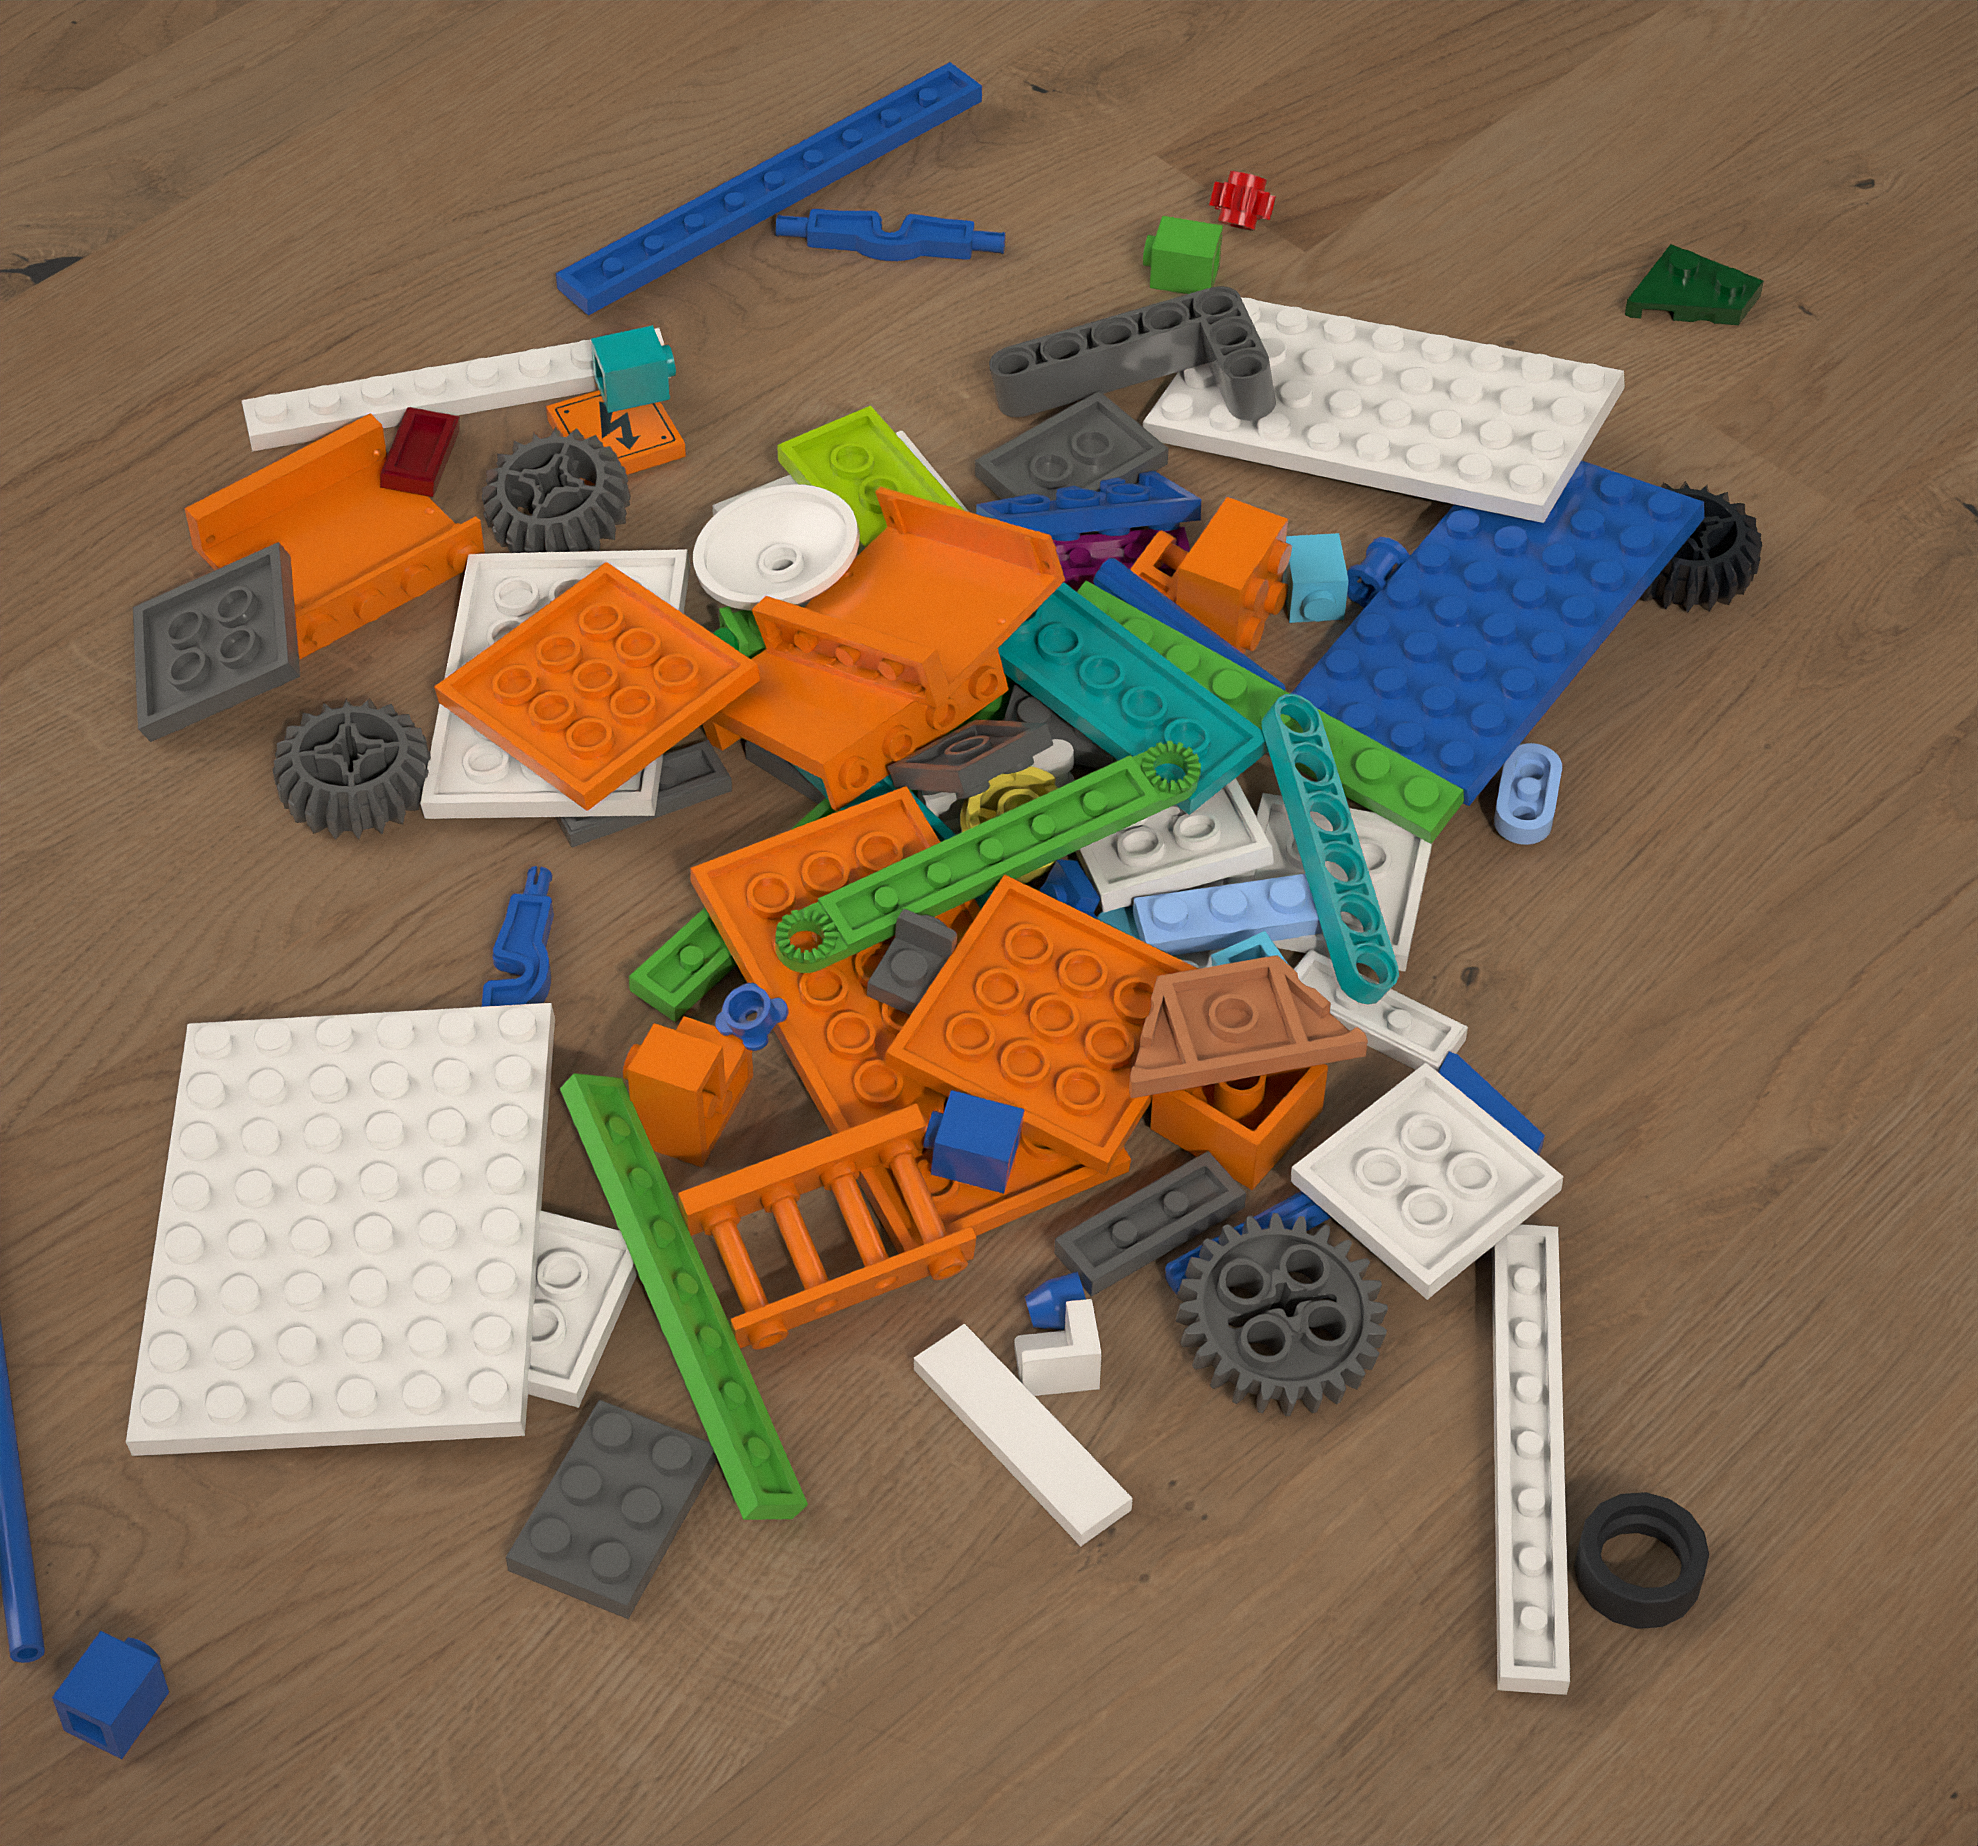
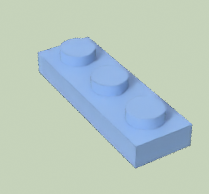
(1227, 915)

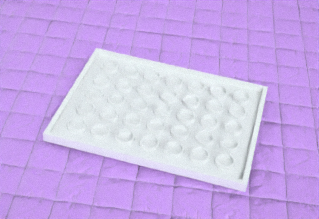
(347, 1232)

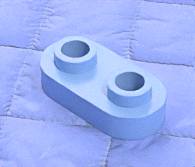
(1528, 794)

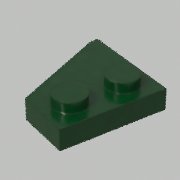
(1695, 289)

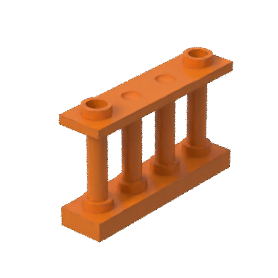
(835, 1165)

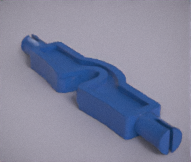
(916, 237)
(522, 946)

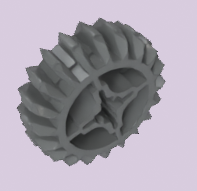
(548, 483)
(317, 774)

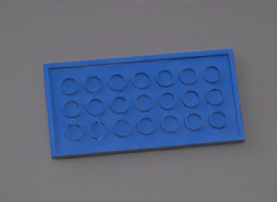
(1497, 622)

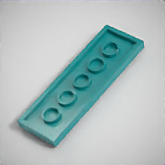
(1126, 693)

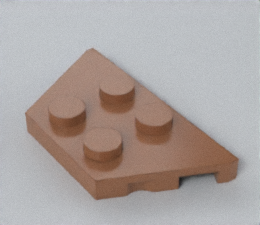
(1236, 1026)

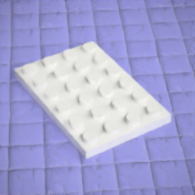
(498, 593)

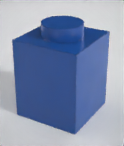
(974, 1141)
(111, 1693)

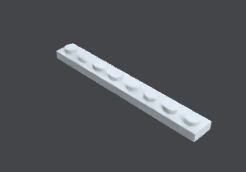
(445, 389)
(1529, 1464)

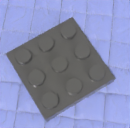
(215, 642)

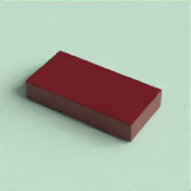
(420, 452)

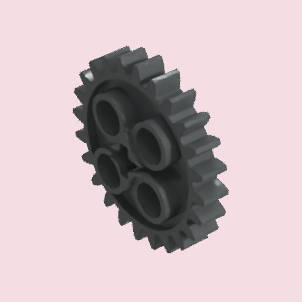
(1281, 1314)

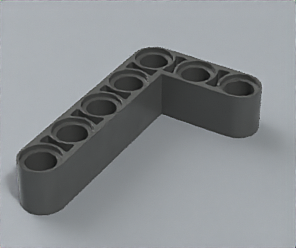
(1139, 347)

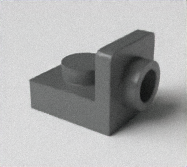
(911, 961)

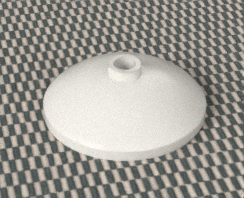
(776, 545)

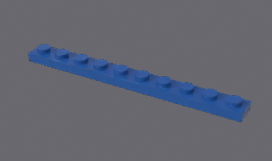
(767, 188)

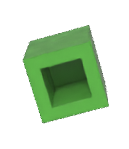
(1183, 255)

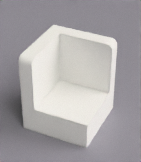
(1062, 1359)

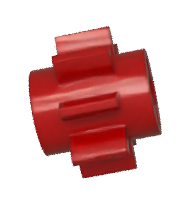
(1242, 200)

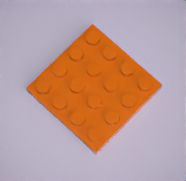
(597, 685)
(1040, 1018)

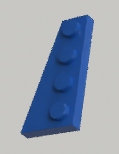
(1111, 511)

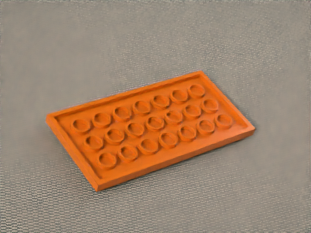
(840, 1033)

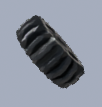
(1714, 560)

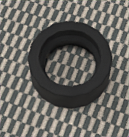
(1652, 1517)

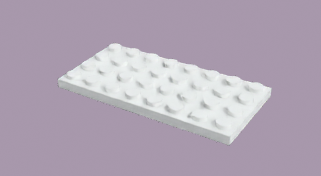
(1402, 412)

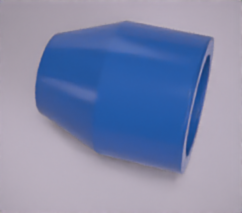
(1048, 1301)

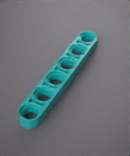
(1337, 846)

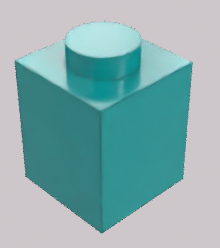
(632, 368)

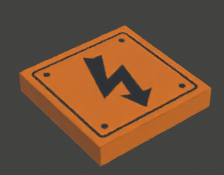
(638, 435)

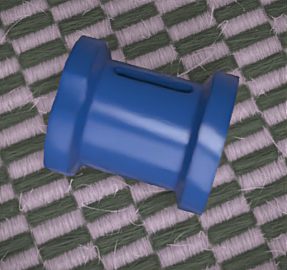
(1375, 569)

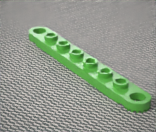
(980, 856)

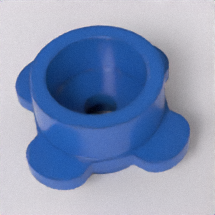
(743, 1002)

